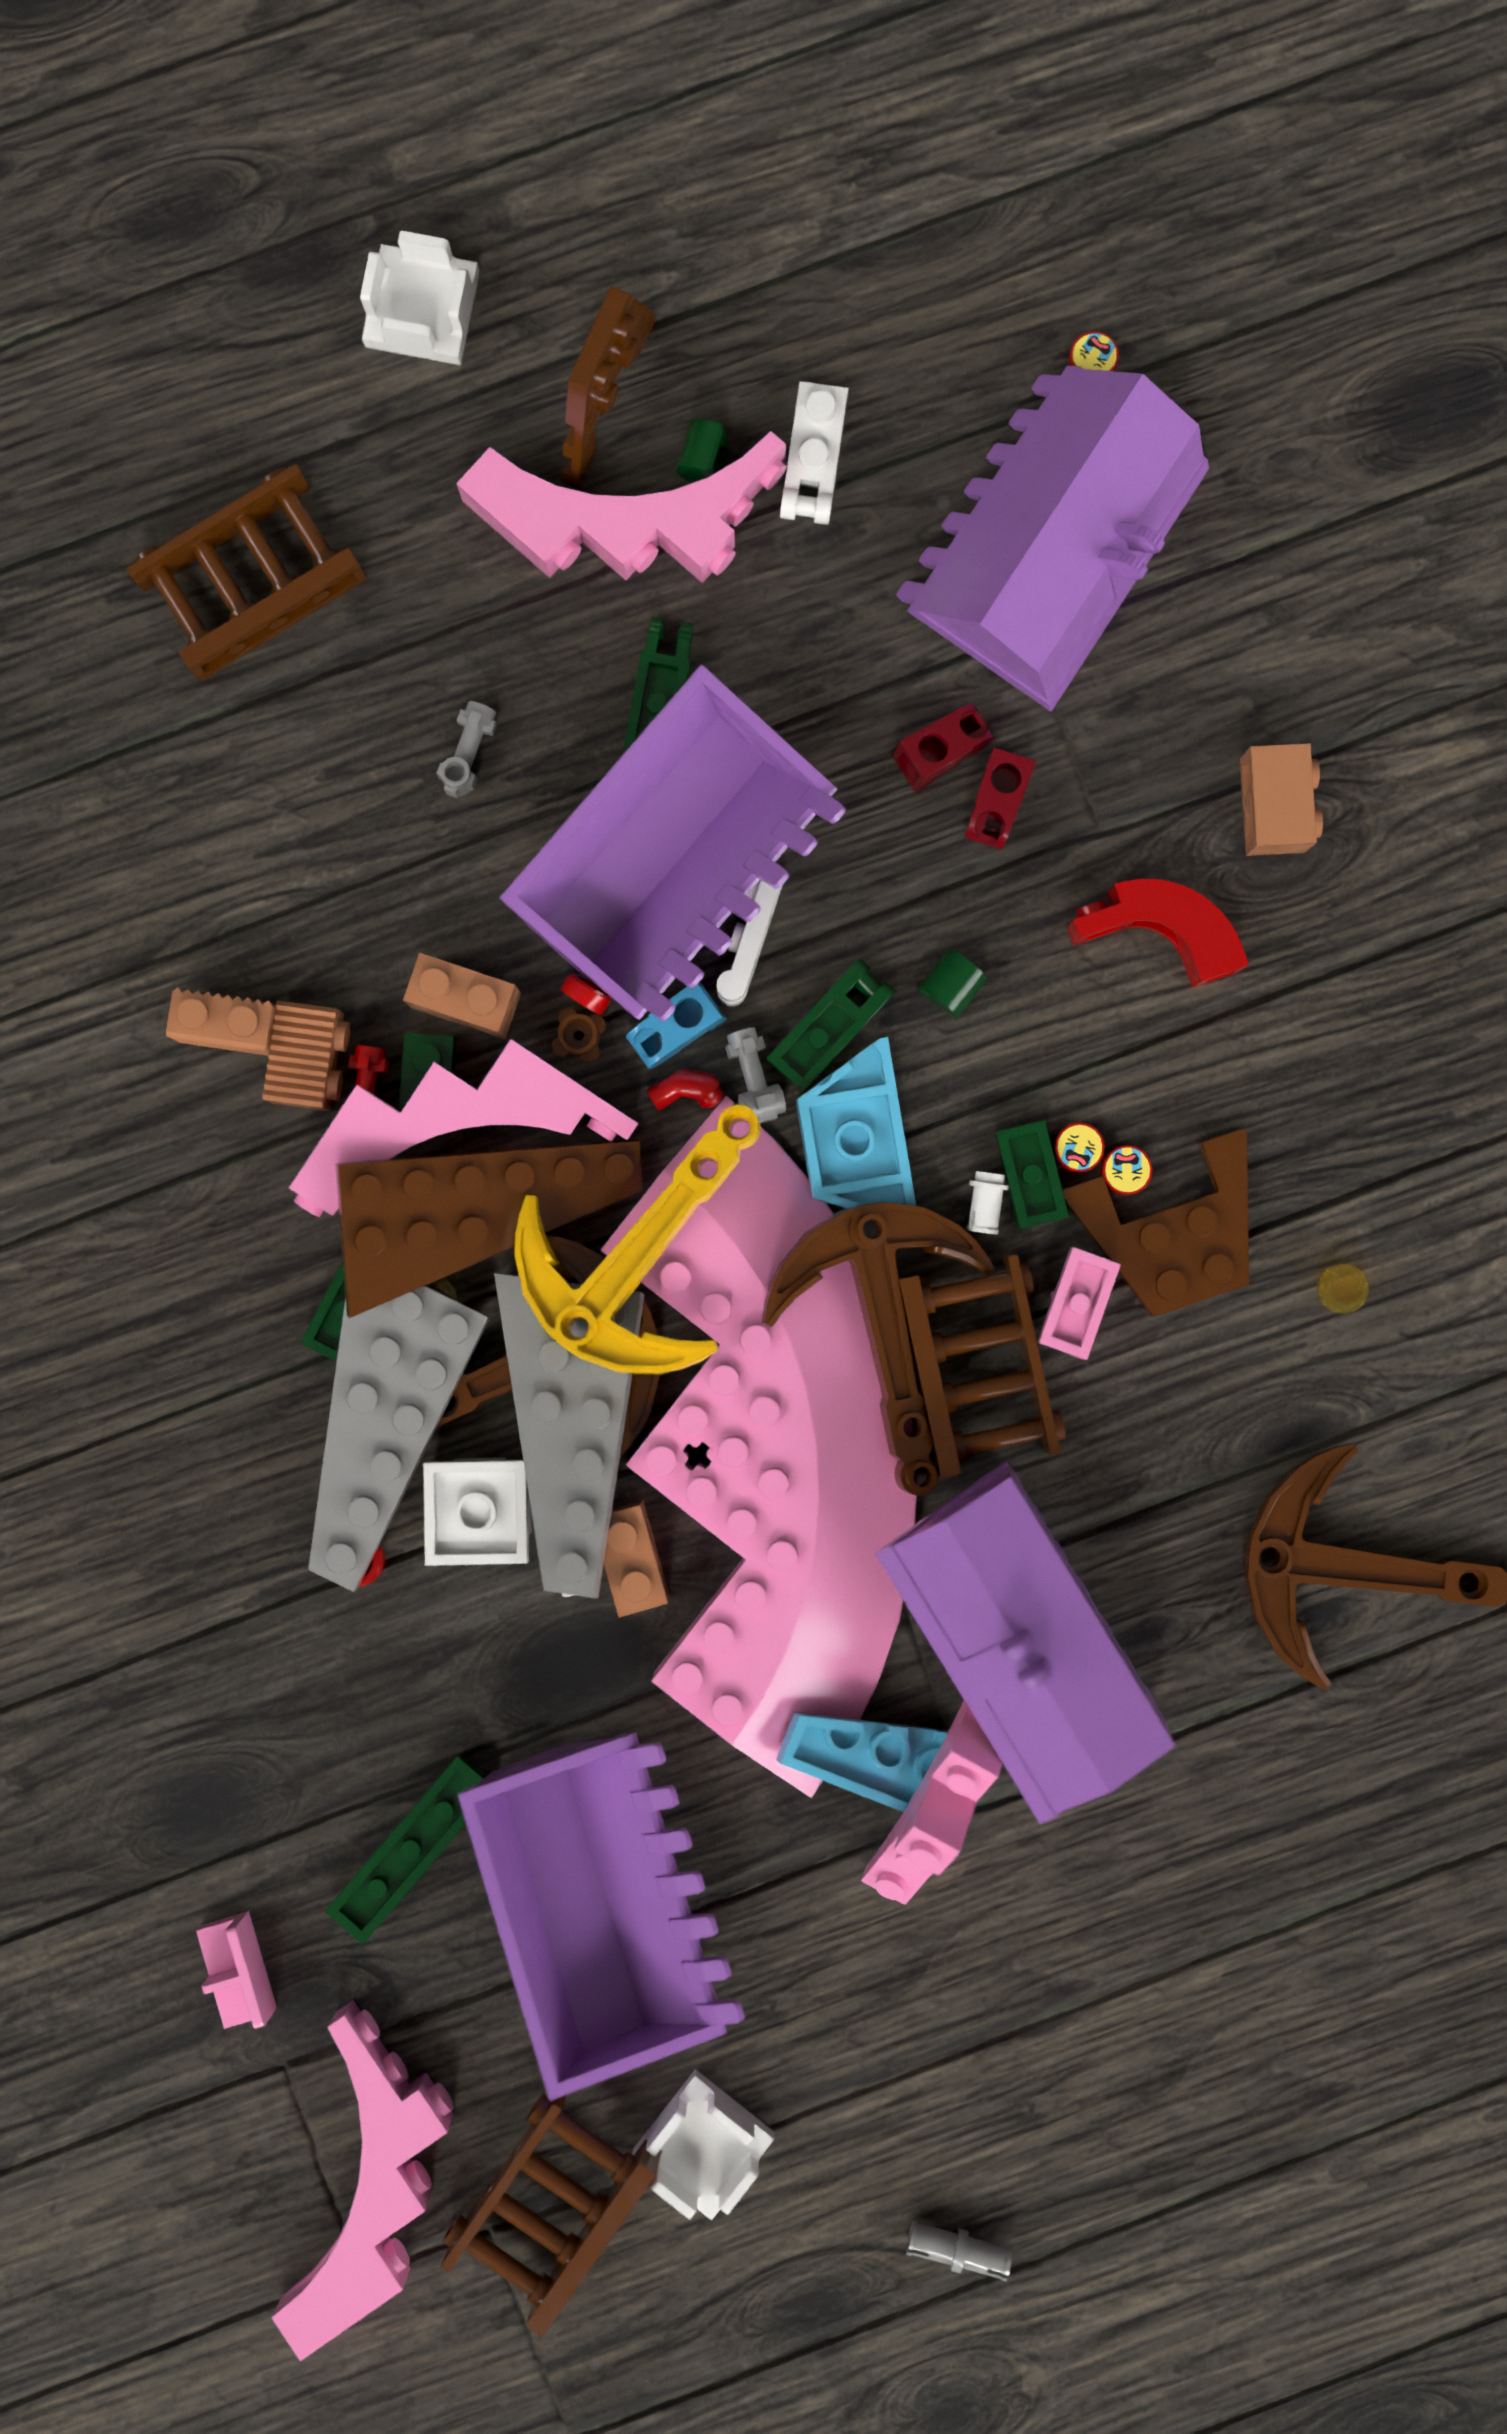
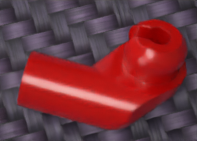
(689, 1084)

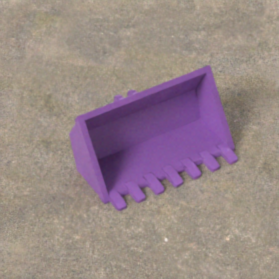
(1061, 527)
(672, 846)
(1026, 1645)
(596, 1910)

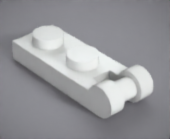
(814, 451)
(747, 944)

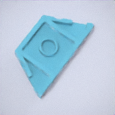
(856, 1133)

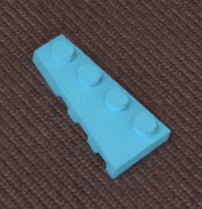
(862, 1755)

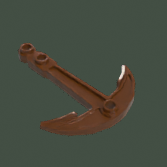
(881, 1303)
(494, 1379)
(1301, 1561)

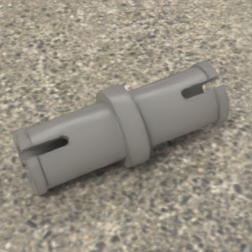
(959, 2250)

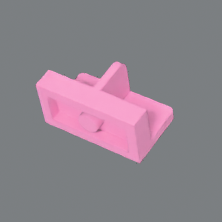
(1078, 1303)
(236, 1971)

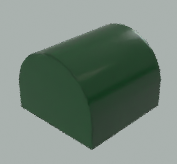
(702, 450)
(952, 983)

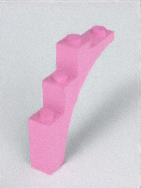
(622, 530)
(937, 1814)
(396, 2124)

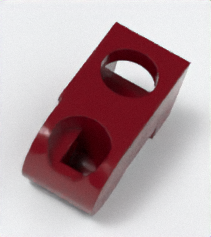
(942, 746)
(999, 798)

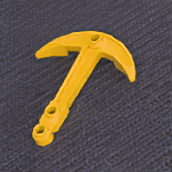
(625, 1267)

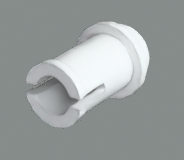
(986, 1202)

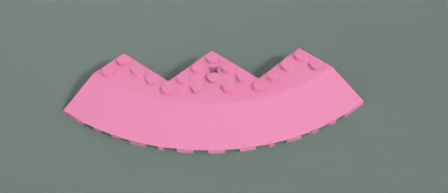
(793, 1470)

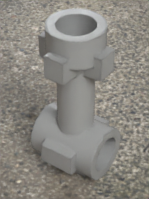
(456, 771)
(760, 1098)

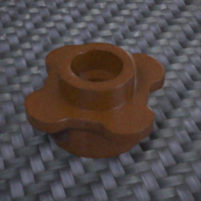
(572, 1022)

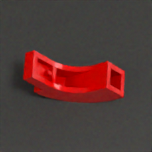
(1178, 913)

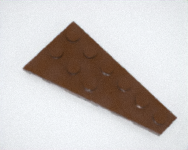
(441, 1213)

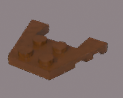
(611, 344)
(1183, 1250)

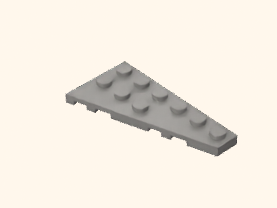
(386, 1402)
(569, 1438)

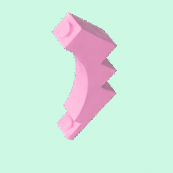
(514, 1092)

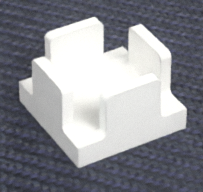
(418, 298)
(476, 1512)
(706, 2148)

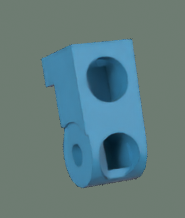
(693, 1016)

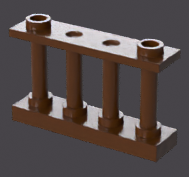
(249, 622)
(941, 1398)
(573, 2252)

